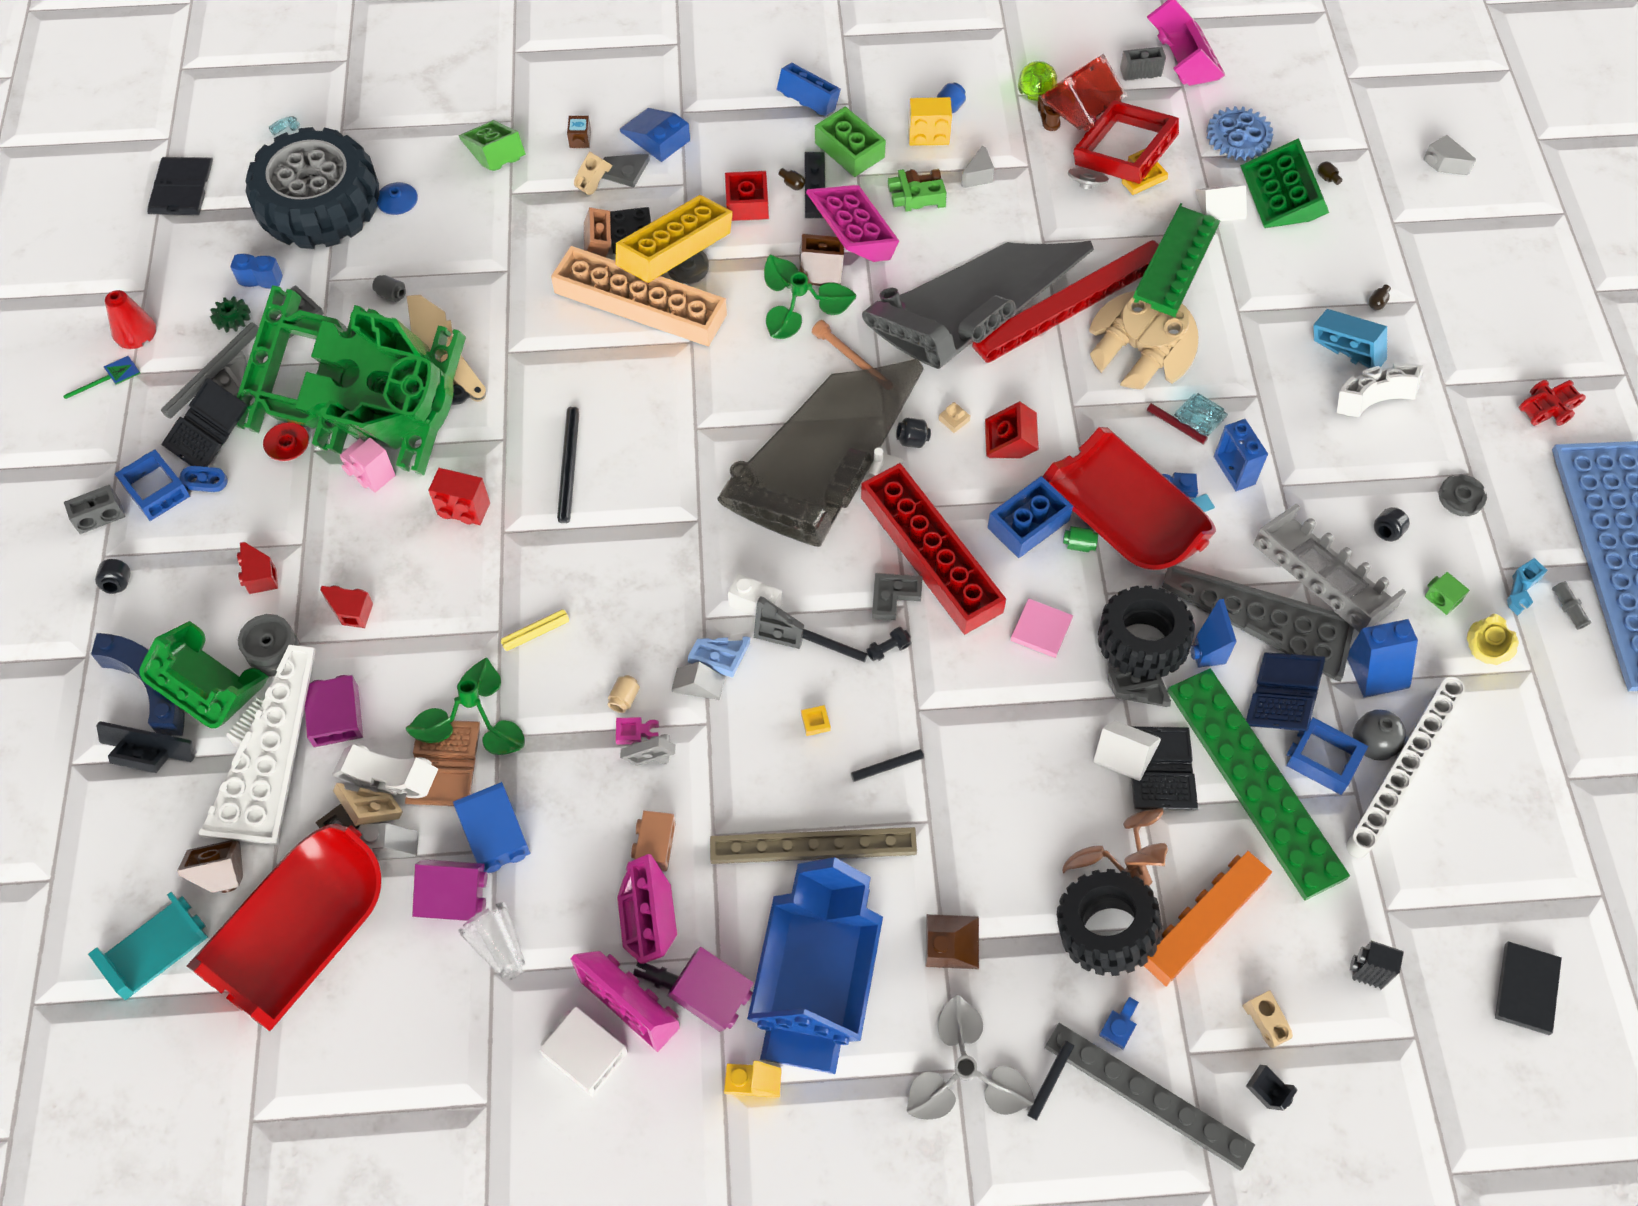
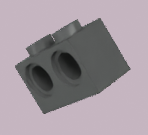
(94, 509)

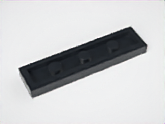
(813, 179)

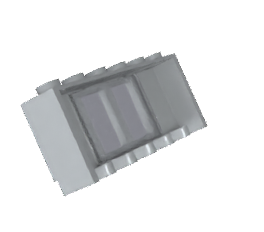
(1325, 571)

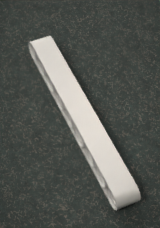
(1399, 773)

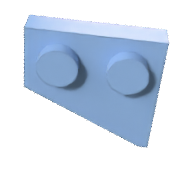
(719, 654)

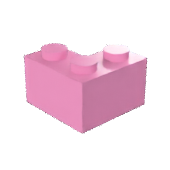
(368, 463)

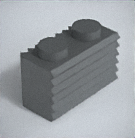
(1142, 63)

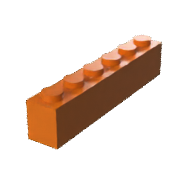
(1207, 917)

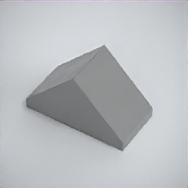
(979, 170)
(698, 681)

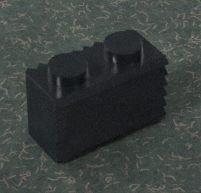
(1376, 964)

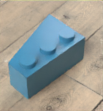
(1352, 336)

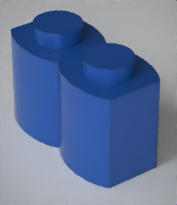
(256, 271)

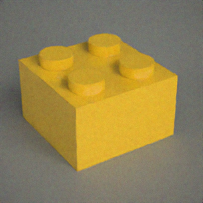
(929, 121)

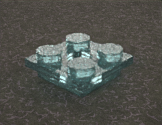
(1201, 414)

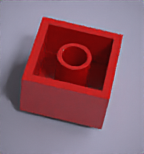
(747, 195)
(459, 496)

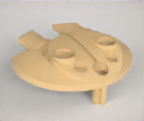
(1150, 334)

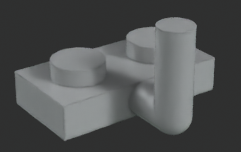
(657, 749)

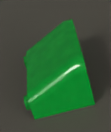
(196, 680)

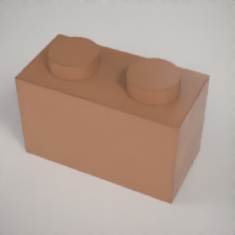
(597, 231)
(655, 837)

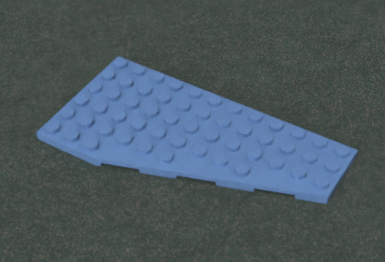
(1604, 506)

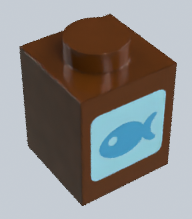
(579, 131)

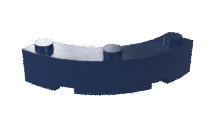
(127, 656)

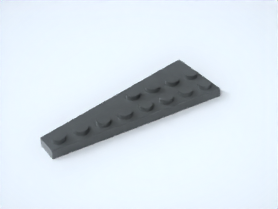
(1274, 619)

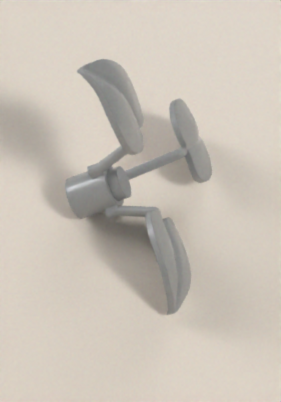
(929, 1094)

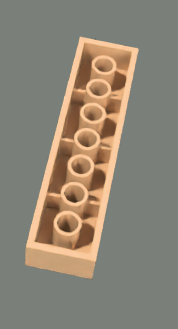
(658, 304)

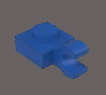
(1185, 482)
(1119, 1026)

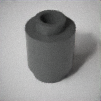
(389, 288)

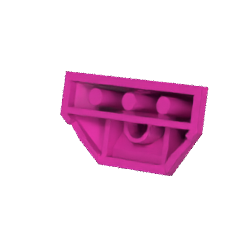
(646, 910)

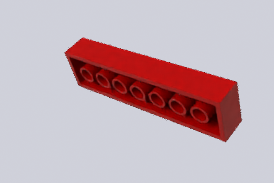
(933, 548)

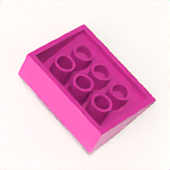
(855, 221)
(626, 998)

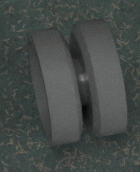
(265, 642)

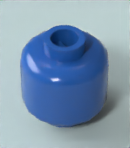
(956, 93)

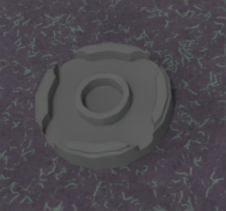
(691, 270)
(1462, 495)

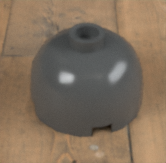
(1382, 734)

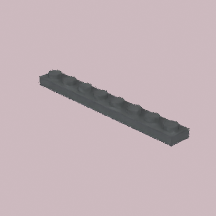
(1153, 1098)

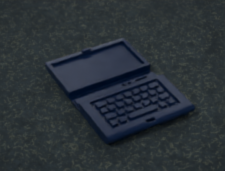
(1286, 691)

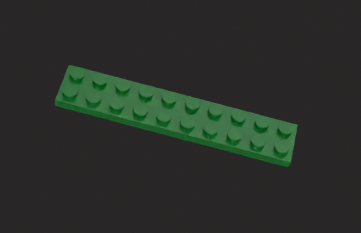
(1258, 785)

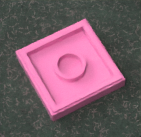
(1041, 628)

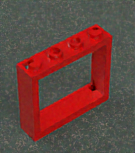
(1165, 126)

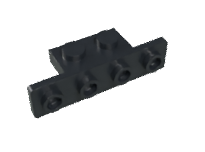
(142, 748)

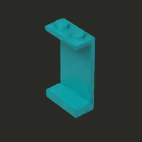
(150, 948)

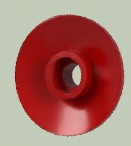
(286, 434)

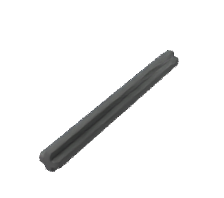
(210, 370)

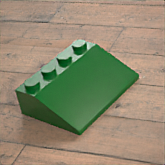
(1284, 186)

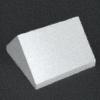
(1223, 202)
(1125, 749)

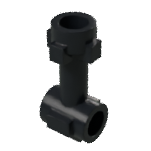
(898, 638)

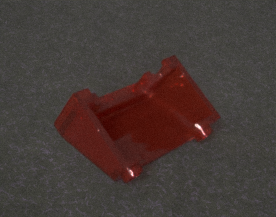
(1085, 93)

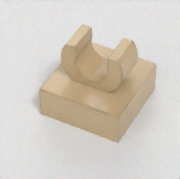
(954, 417)

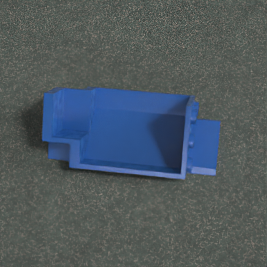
(816, 966)

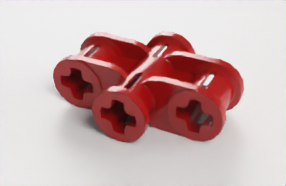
(1552, 402)

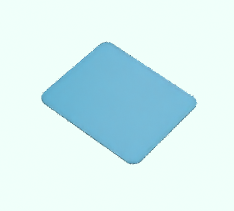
(1204, 502)

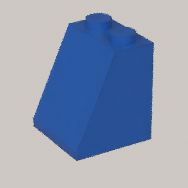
(1384, 657)
(492, 828)

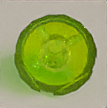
(1036, 79)

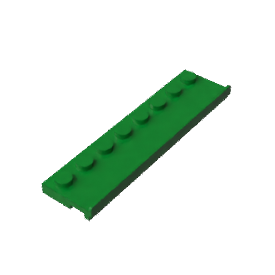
(1176, 260)

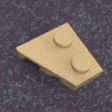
(367, 805)

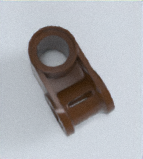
(1049, 118)

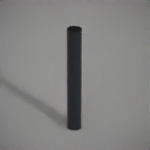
(834, 645)
(887, 765)
(1050, 1080)

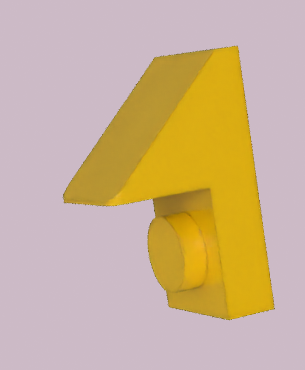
(753, 1079)

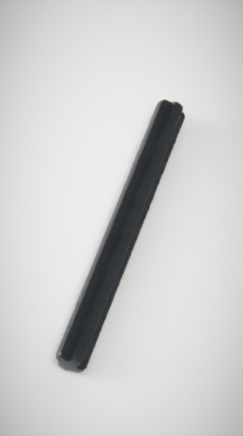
(568, 465)

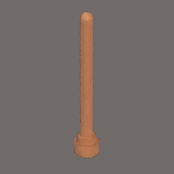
(823, 331)

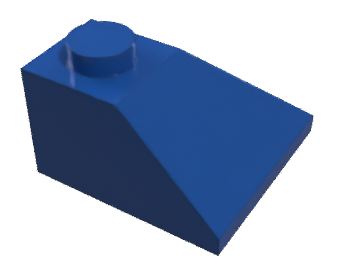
(1215, 639)

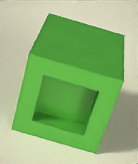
(1446, 592)

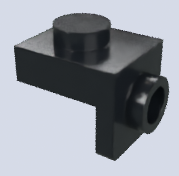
(1271, 1089)

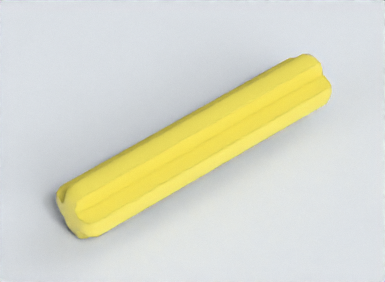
(534, 630)

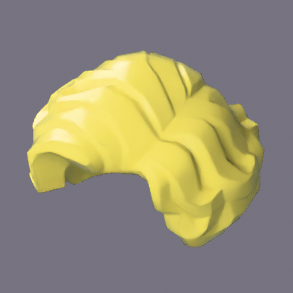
(1492, 640)

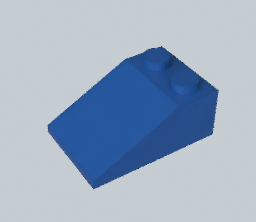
(658, 132)

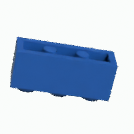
(808, 89)

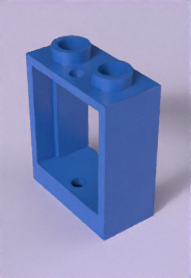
(1229, 451)
(154, 504)
(1316, 771)

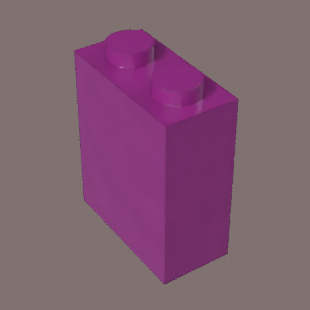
(333, 711)
(448, 889)
(711, 990)

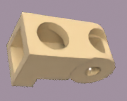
(591, 173)
(1269, 1019)

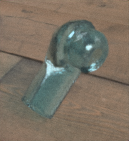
(283, 123)

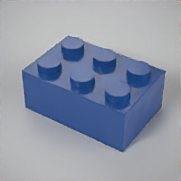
(1030, 517)

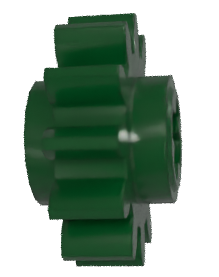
(230, 314)

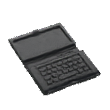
(180, 185)
(205, 425)
(1169, 775)

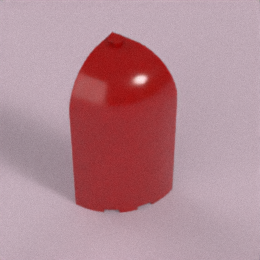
(1130, 503)
(292, 924)

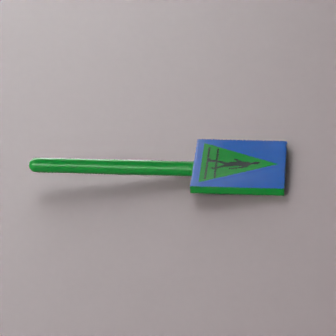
(117, 371)

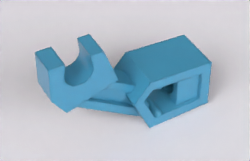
(1534, 572)

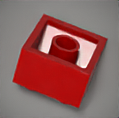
(1012, 432)

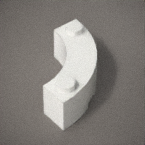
(1379, 385)
(388, 774)

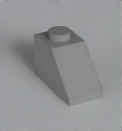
(1449, 157)
(389, 840)

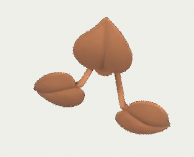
(1136, 862)

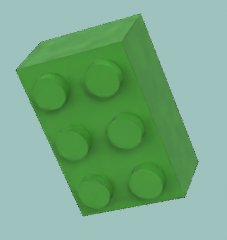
(850, 141)

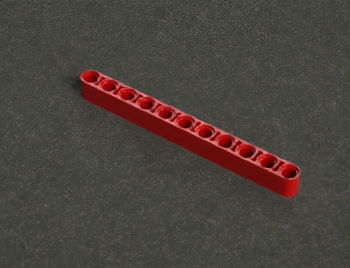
(1066, 303)

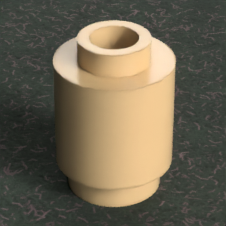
(623, 694)

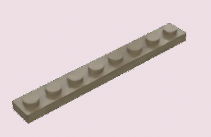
(813, 845)

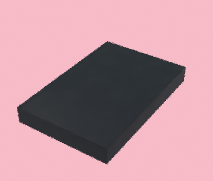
(1528, 988)

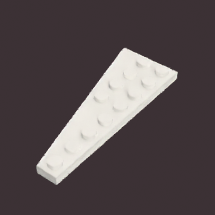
(258, 783)

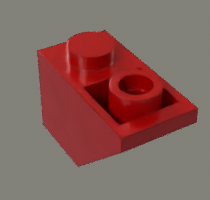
(257, 570)
(349, 606)

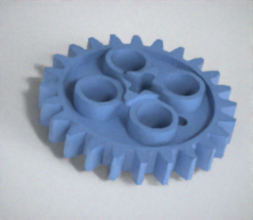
(1239, 133)

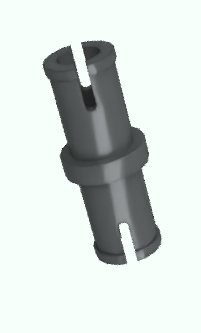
(1571, 605)

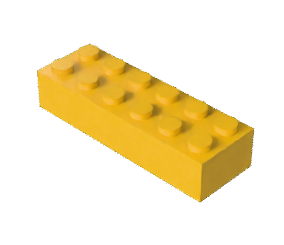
(673, 238)

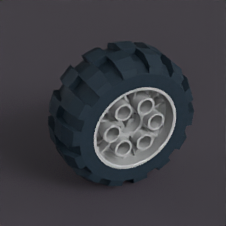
(312, 187)

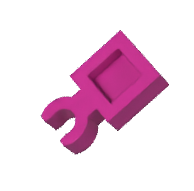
(632, 730)

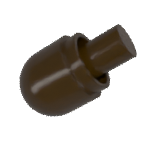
(1329, 172)
(792, 179)
(1380, 297)

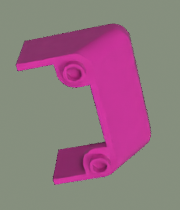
(1188, 43)

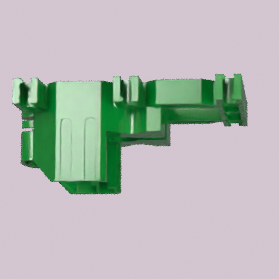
(369, 380)

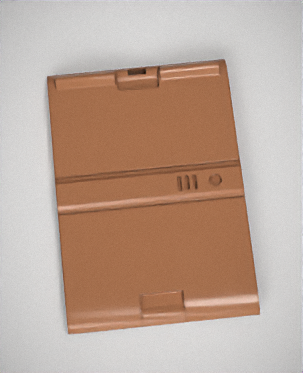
(454, 761)

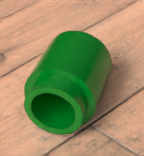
(1080, 539)

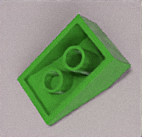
(493, 144)

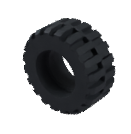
(1151, 608)
(1116, 951)

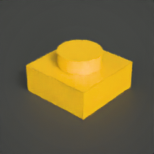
(815, 720)

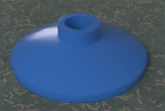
(397, 198)

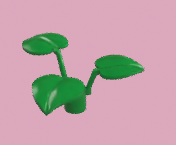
(783, 273)
(483, 680)

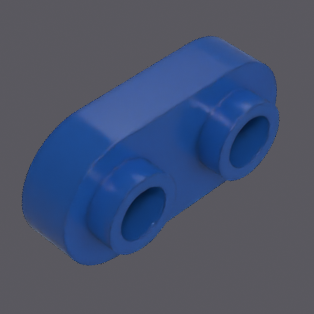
(205, 478)

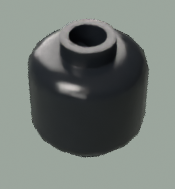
(913, 432)
(1391, 524)
(112, 576)

